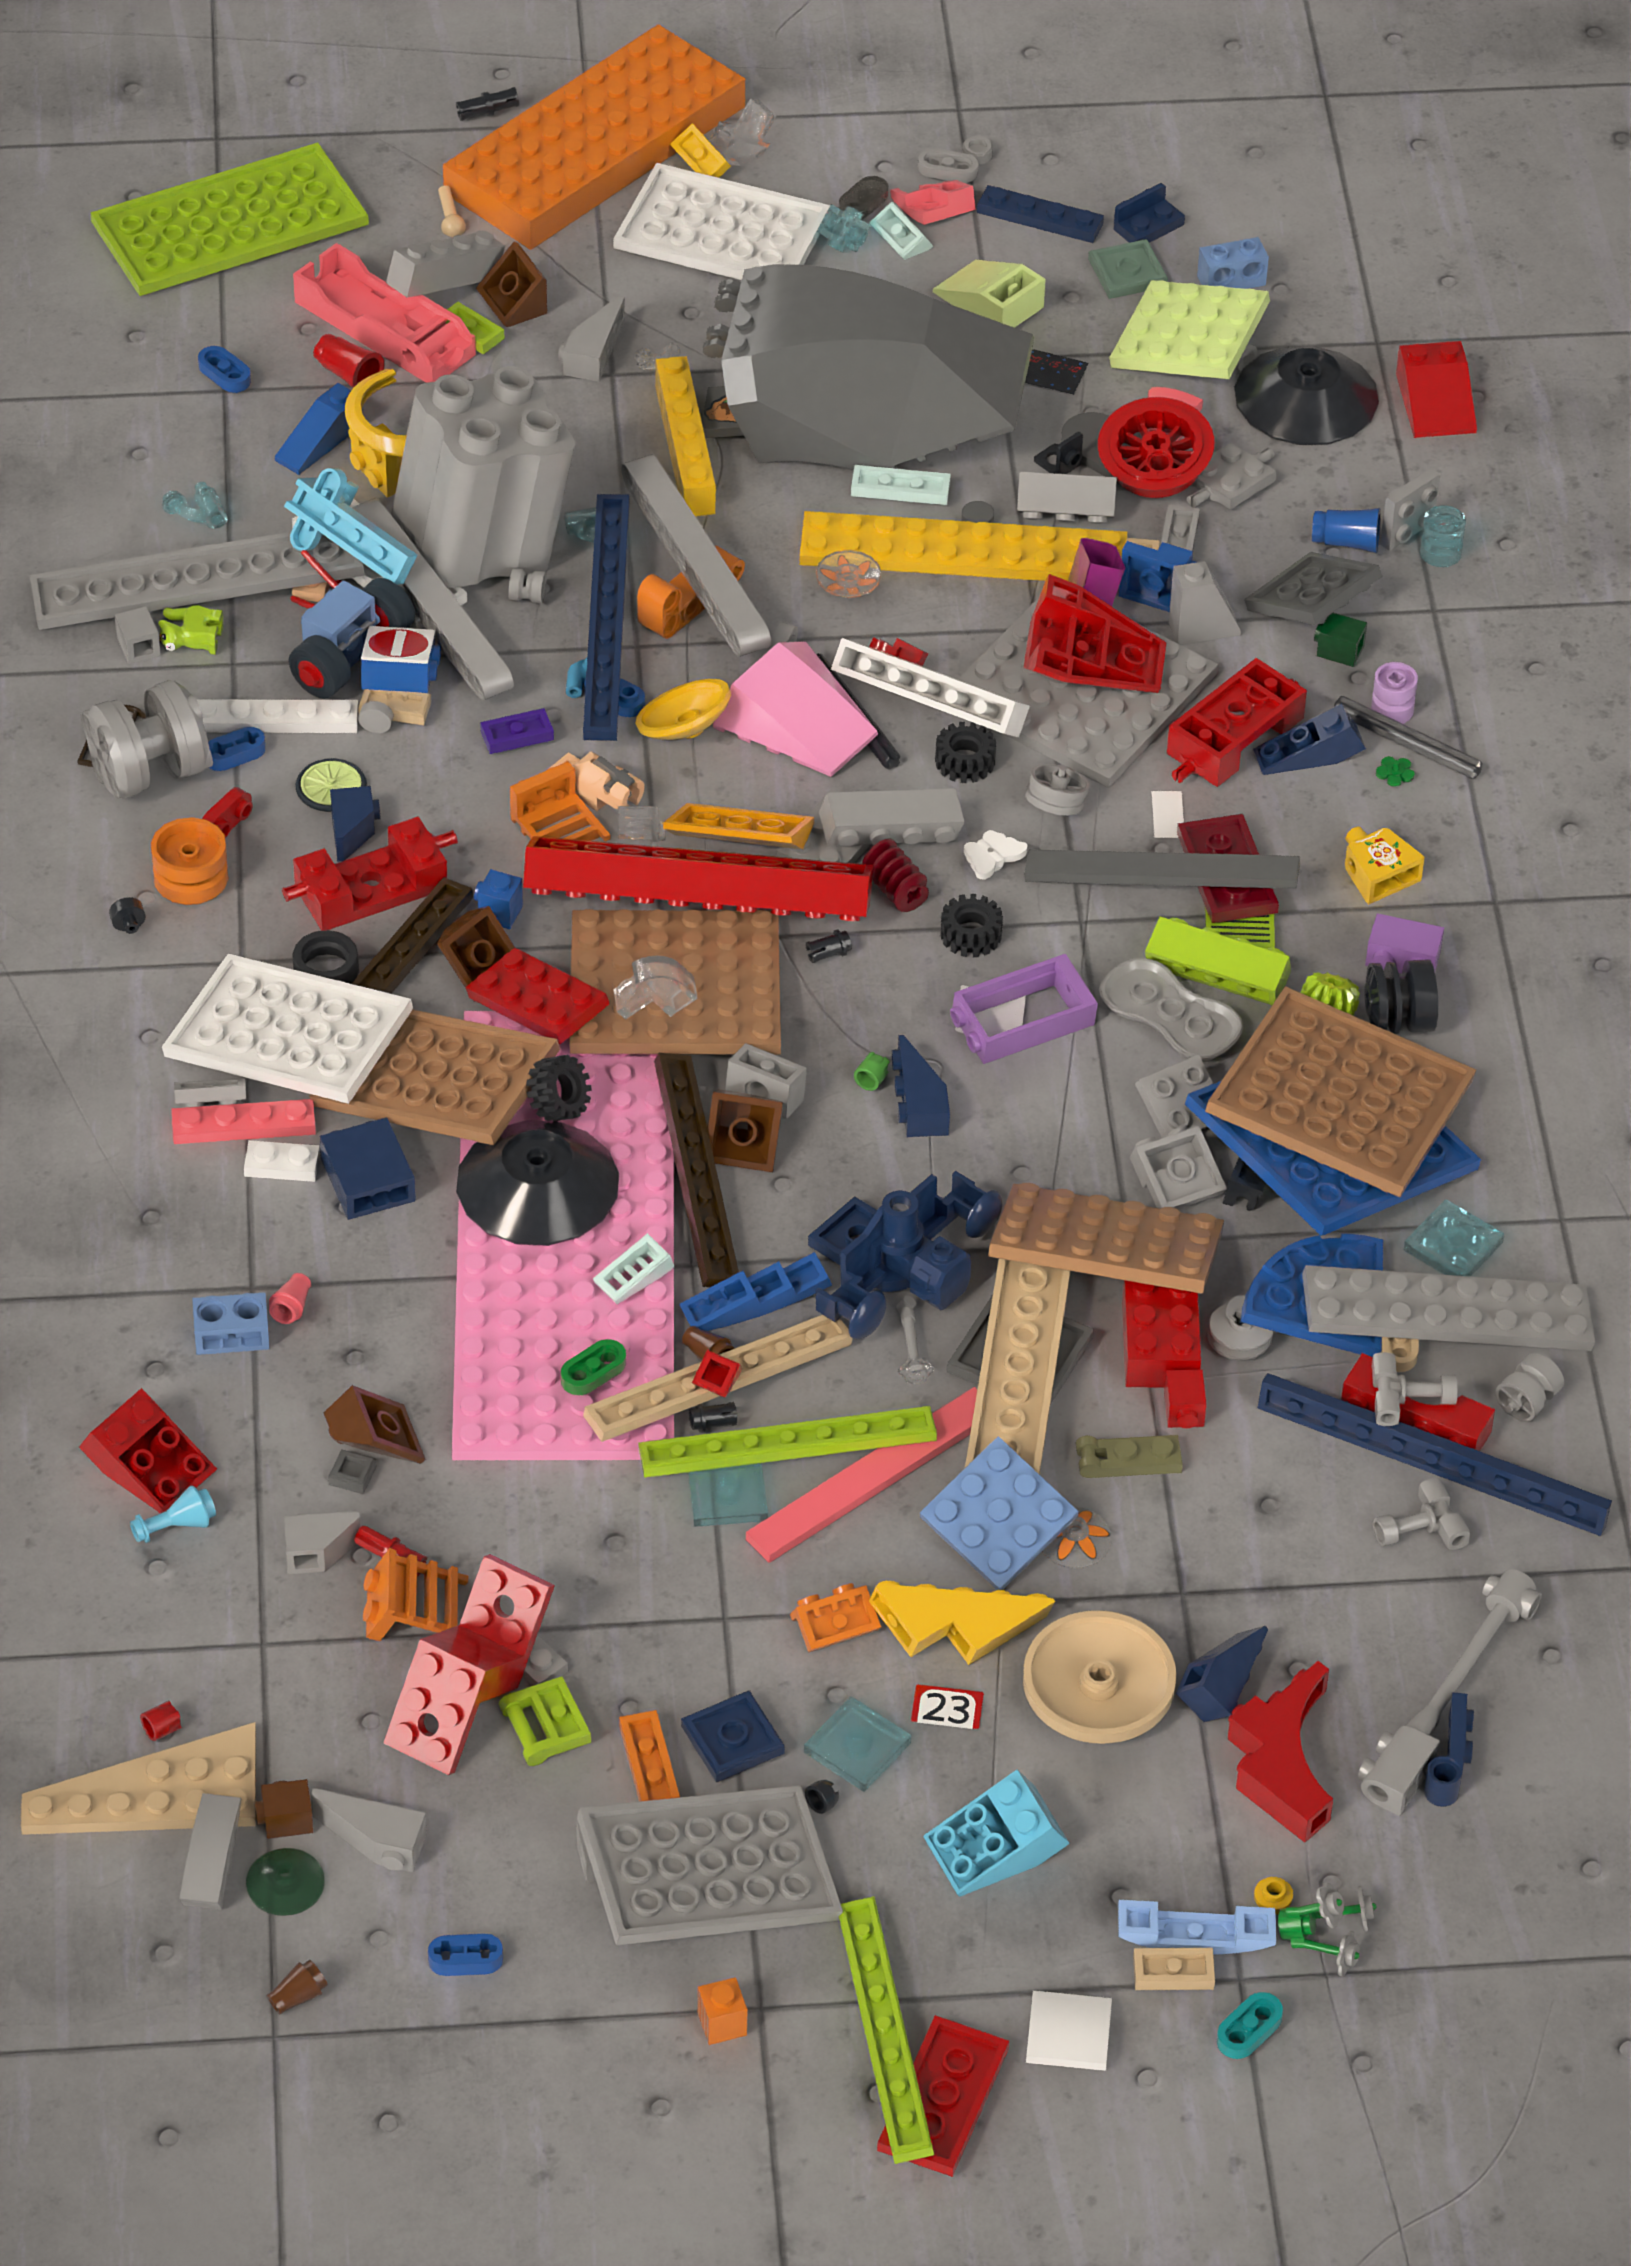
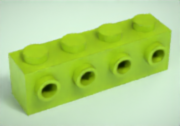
(1219, 960)

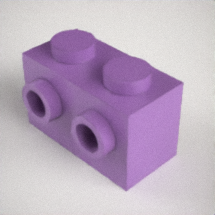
(1403, 940)

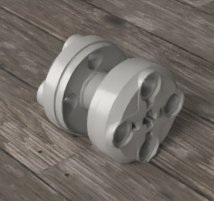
(169, 731)

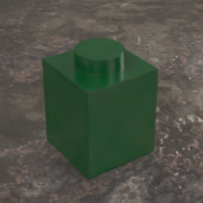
(1340, 639)

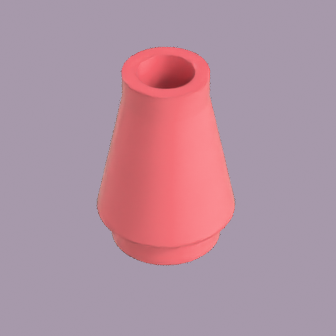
(289, 1301)

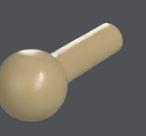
(452, 223)

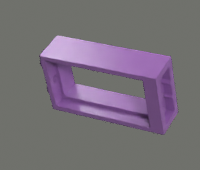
(1011, 986)

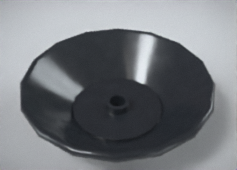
(1306, 395)
(538, 1183)

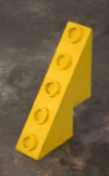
(970, 1619)

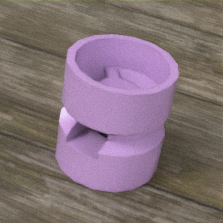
(1395, 691)

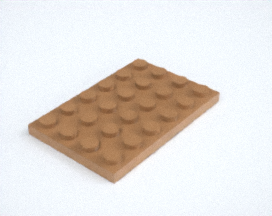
(449, 1077)
(1107, 1237)

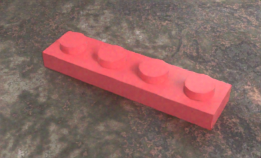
(243, 1121)

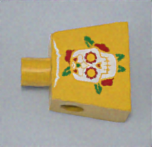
(1381, 863)

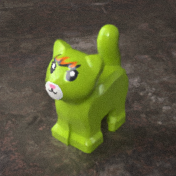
(198, 628)

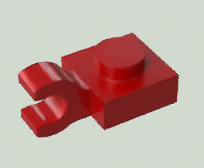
(901, 649)

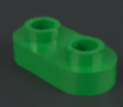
(587, 1369)

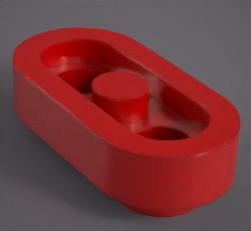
(230, 810)

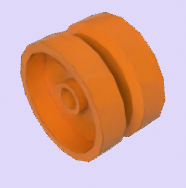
(189, 861)

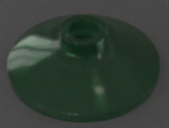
(288, 1893)

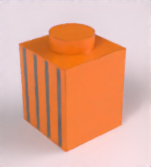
(722, 2011)

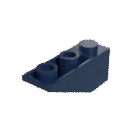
(1312, 744)
(922, 1091)
(1217, 1678)

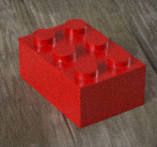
(1158, 1333)

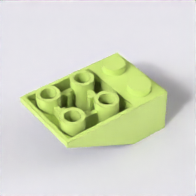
(995, 291)

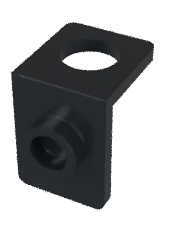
(1068, 455)

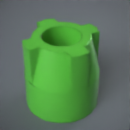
(871, 1071)

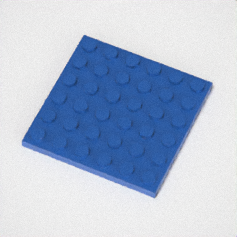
(1321, 1193)

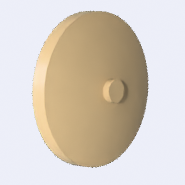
(1099, 1677)

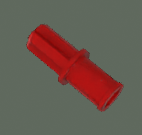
(379, 1544)

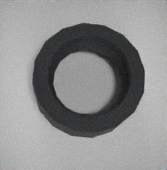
(329, 943)

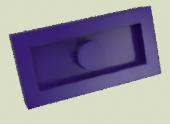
(517, 731)

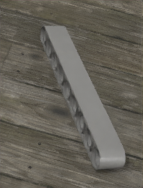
(696, 555)
(441, 612)

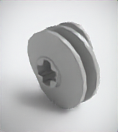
(1235, 1338)

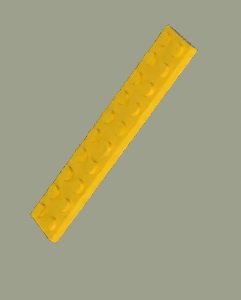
(949, 545)

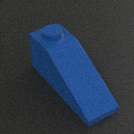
(317, 432)

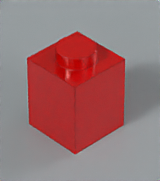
(1185, 1398)

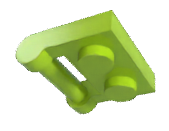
(556, 1714)

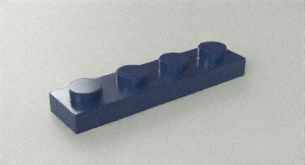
(1040, 214)

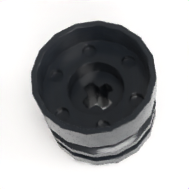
(1408, 997)

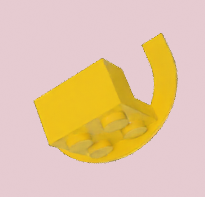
(376, 448)

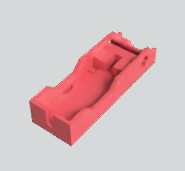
(365, 307)

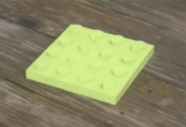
(1190, 329)

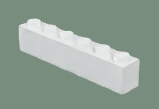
(930, 687)

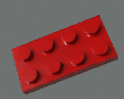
(537, 995)
(954, 2081)

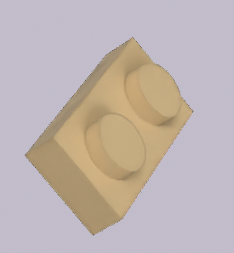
(1174, 1969)

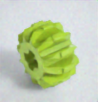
(1333, 991)

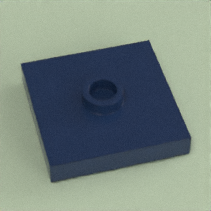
(732, 1736)

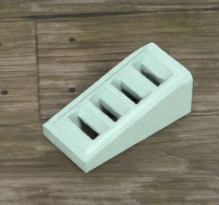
(644, 1248)

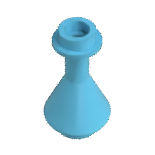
(189, 1510)

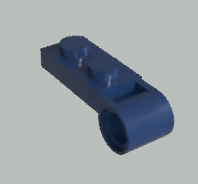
(1459, 1751)

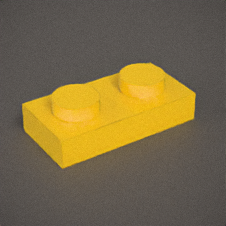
(700, 153)

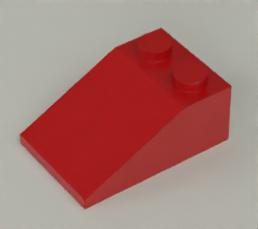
(1436, 389)

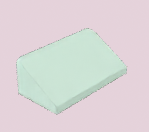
(900, 232)

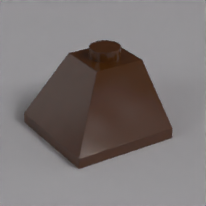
(474, 943)
(744, 1130)
(373, 1425)

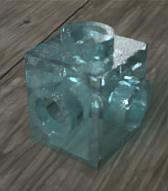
(844, 228)

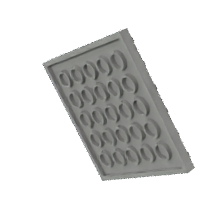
(1088, 725)

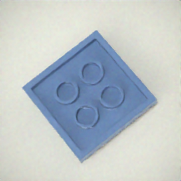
(999, 1514)

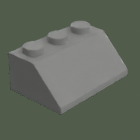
(1066, 496)

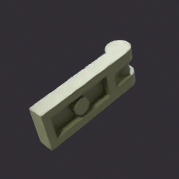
(1129, 1456)

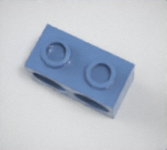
(1233, 264)
(230, 1323)

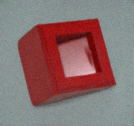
(717, 1374)

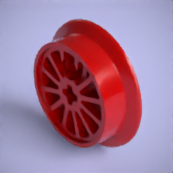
(1157, 453)

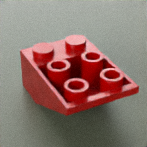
(147, 1453)

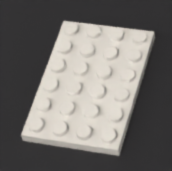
(717, 223)
(288, 1028)

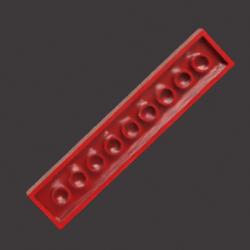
(698, 877)

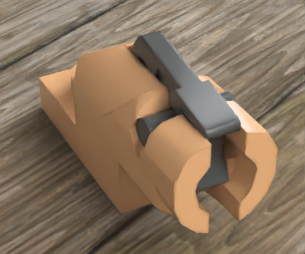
(602, 782)

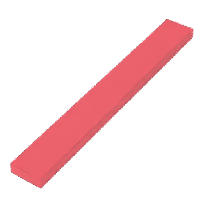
(859, 1483)

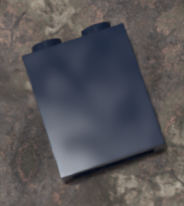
(367, 1168)

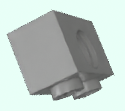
(767, 1076)

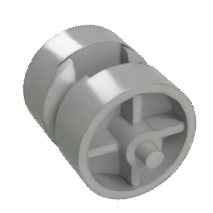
(1529, 1387)

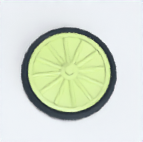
(319, 777)

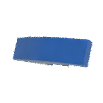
(751, 1297)

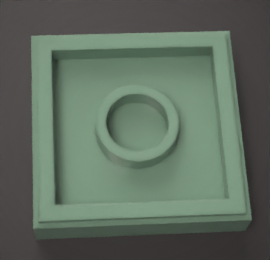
(1126, 268)

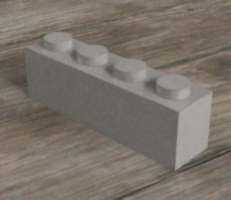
(443, 263)
(892, 814)

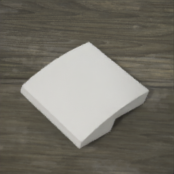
(1069, 2030)

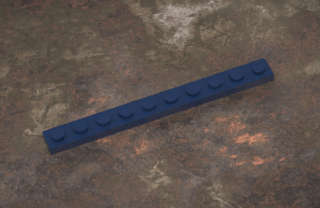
(606, 618)
(1435, 1455)

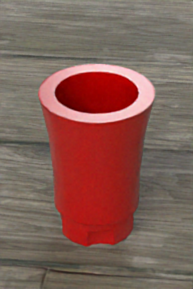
(347, 359)

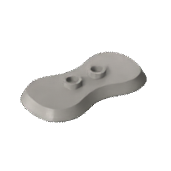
(1154, 996)

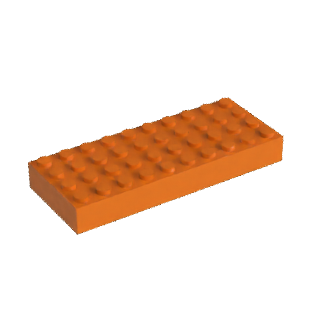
(593, 136)

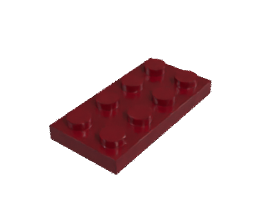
(1227, 836)

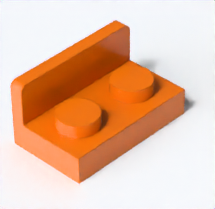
(835, 1617)

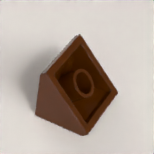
(515, 288)

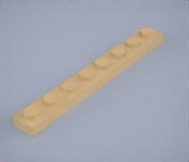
(677, 1393)

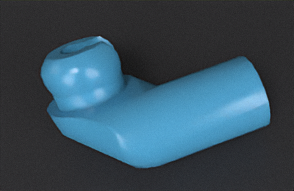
(576, 678)

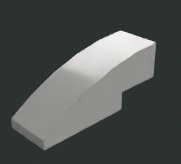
(210, 1851)

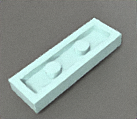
(900, 484)

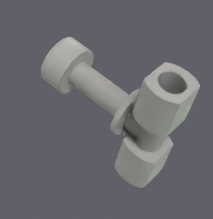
(1394, 1389)
(1434, 1516)

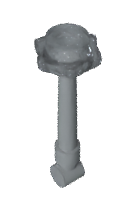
(916, 1368)

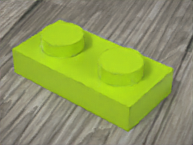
(486, 332)

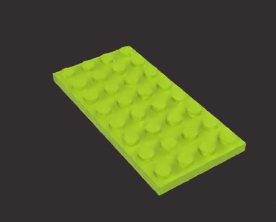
(229, 218)

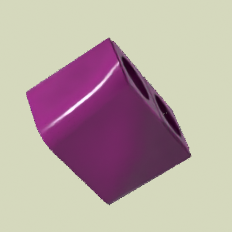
(1099, 568)

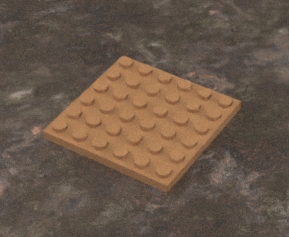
(725, 951)
(1341, 1091)

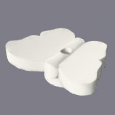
(991, 853)

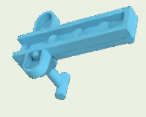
(328, 513)

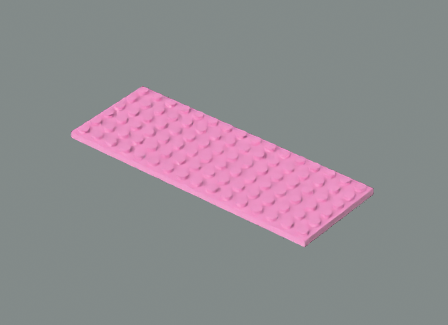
(538, 1305)

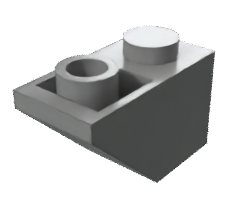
(318, 1540)

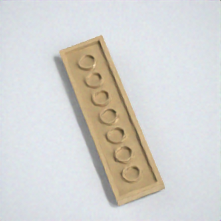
(1019, 1360)

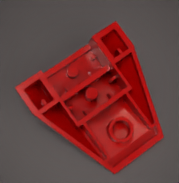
(1090, 642)

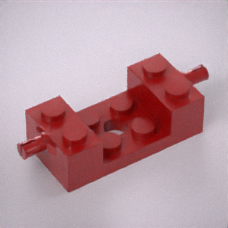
(1211, 737)
(404, 869)

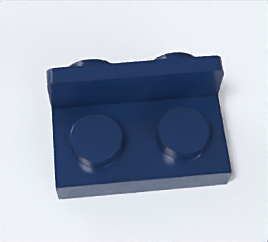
(1147, 216)

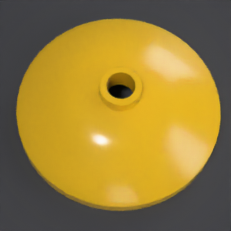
(684, 710)

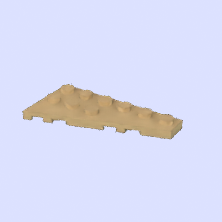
(150, 1790)

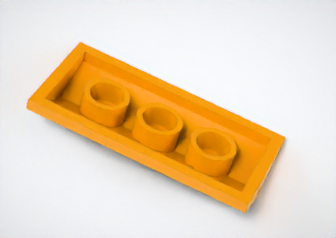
(740, 825)

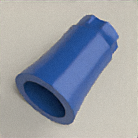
(1348, 528)

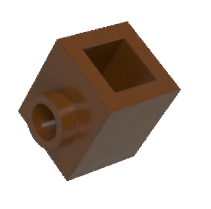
(285, 1809)

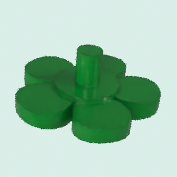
(1395, 771)

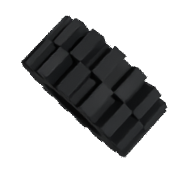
(965, 739)
(971, 939)
(545, 1088)

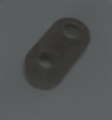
(866, 195)

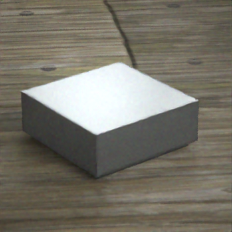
(352, 1471)

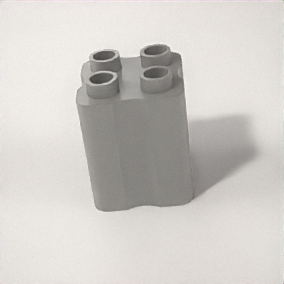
(483, 476)

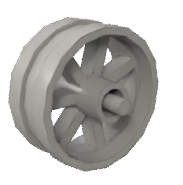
(1057, 789)

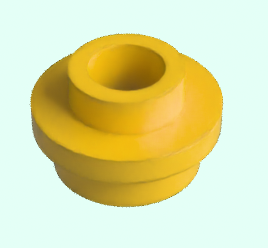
(1273, 1884)

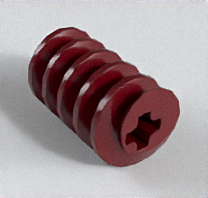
(897, 875)

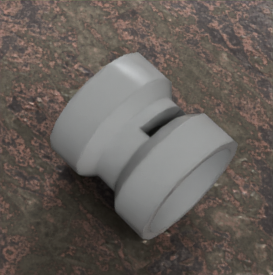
(527, 585)

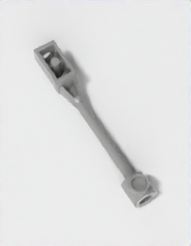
(1407, 1753)

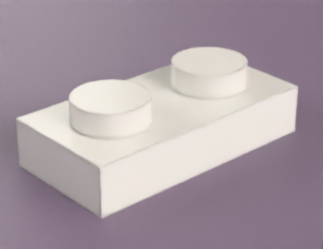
(282, 1161)

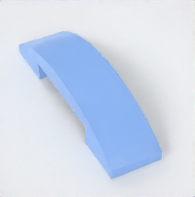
(1227, 1934)

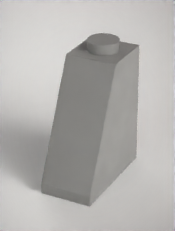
(1199, 606)

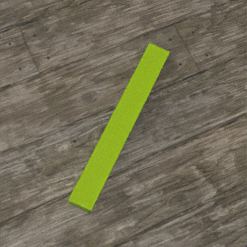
(787, 1441)
(885, 2031)

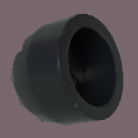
(821, 1796)

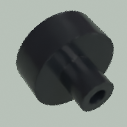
(127, 914)

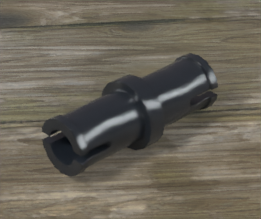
(487, 103)

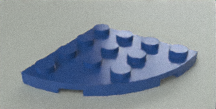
(1278, 1295)

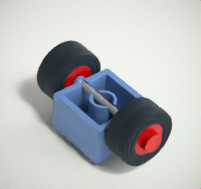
(337, 632)

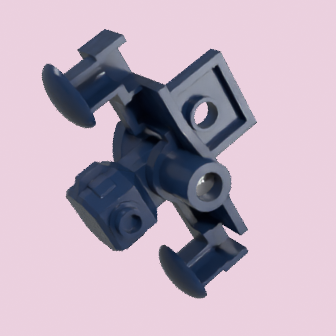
(898, 1249)

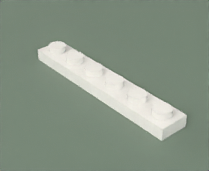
(280, 715)

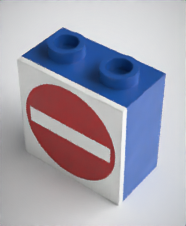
(399, 659)

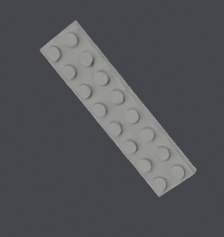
(1448, 1308)

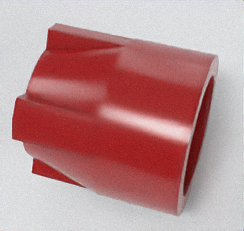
(160, 1721)

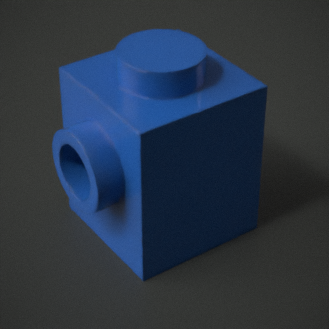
(502, 894)

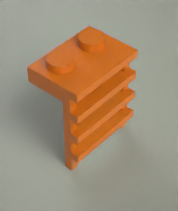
(549, 799)
(393, 1594)

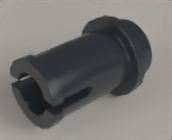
(830, 946)
(711, 1416)

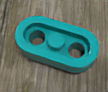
(1247, 2028)

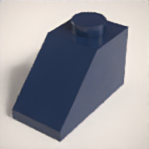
(352, 818)

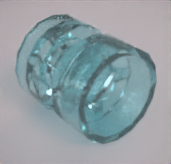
(1442, 536)

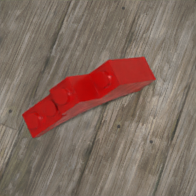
(1274, 1764)

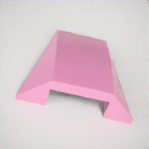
(796, 710)

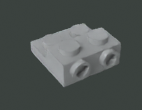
(1177, 1168)

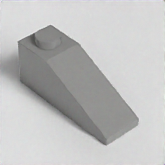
(592, 342)
(378, 1830)

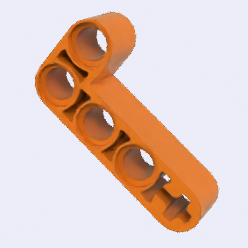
(673, 604)

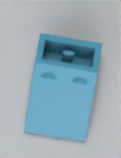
(996, 1836)

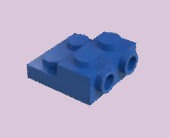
(1150, 573)

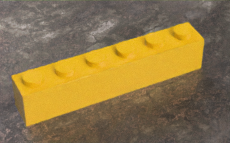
(685, 434)

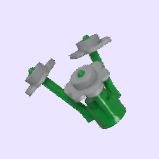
(1299, 1922)

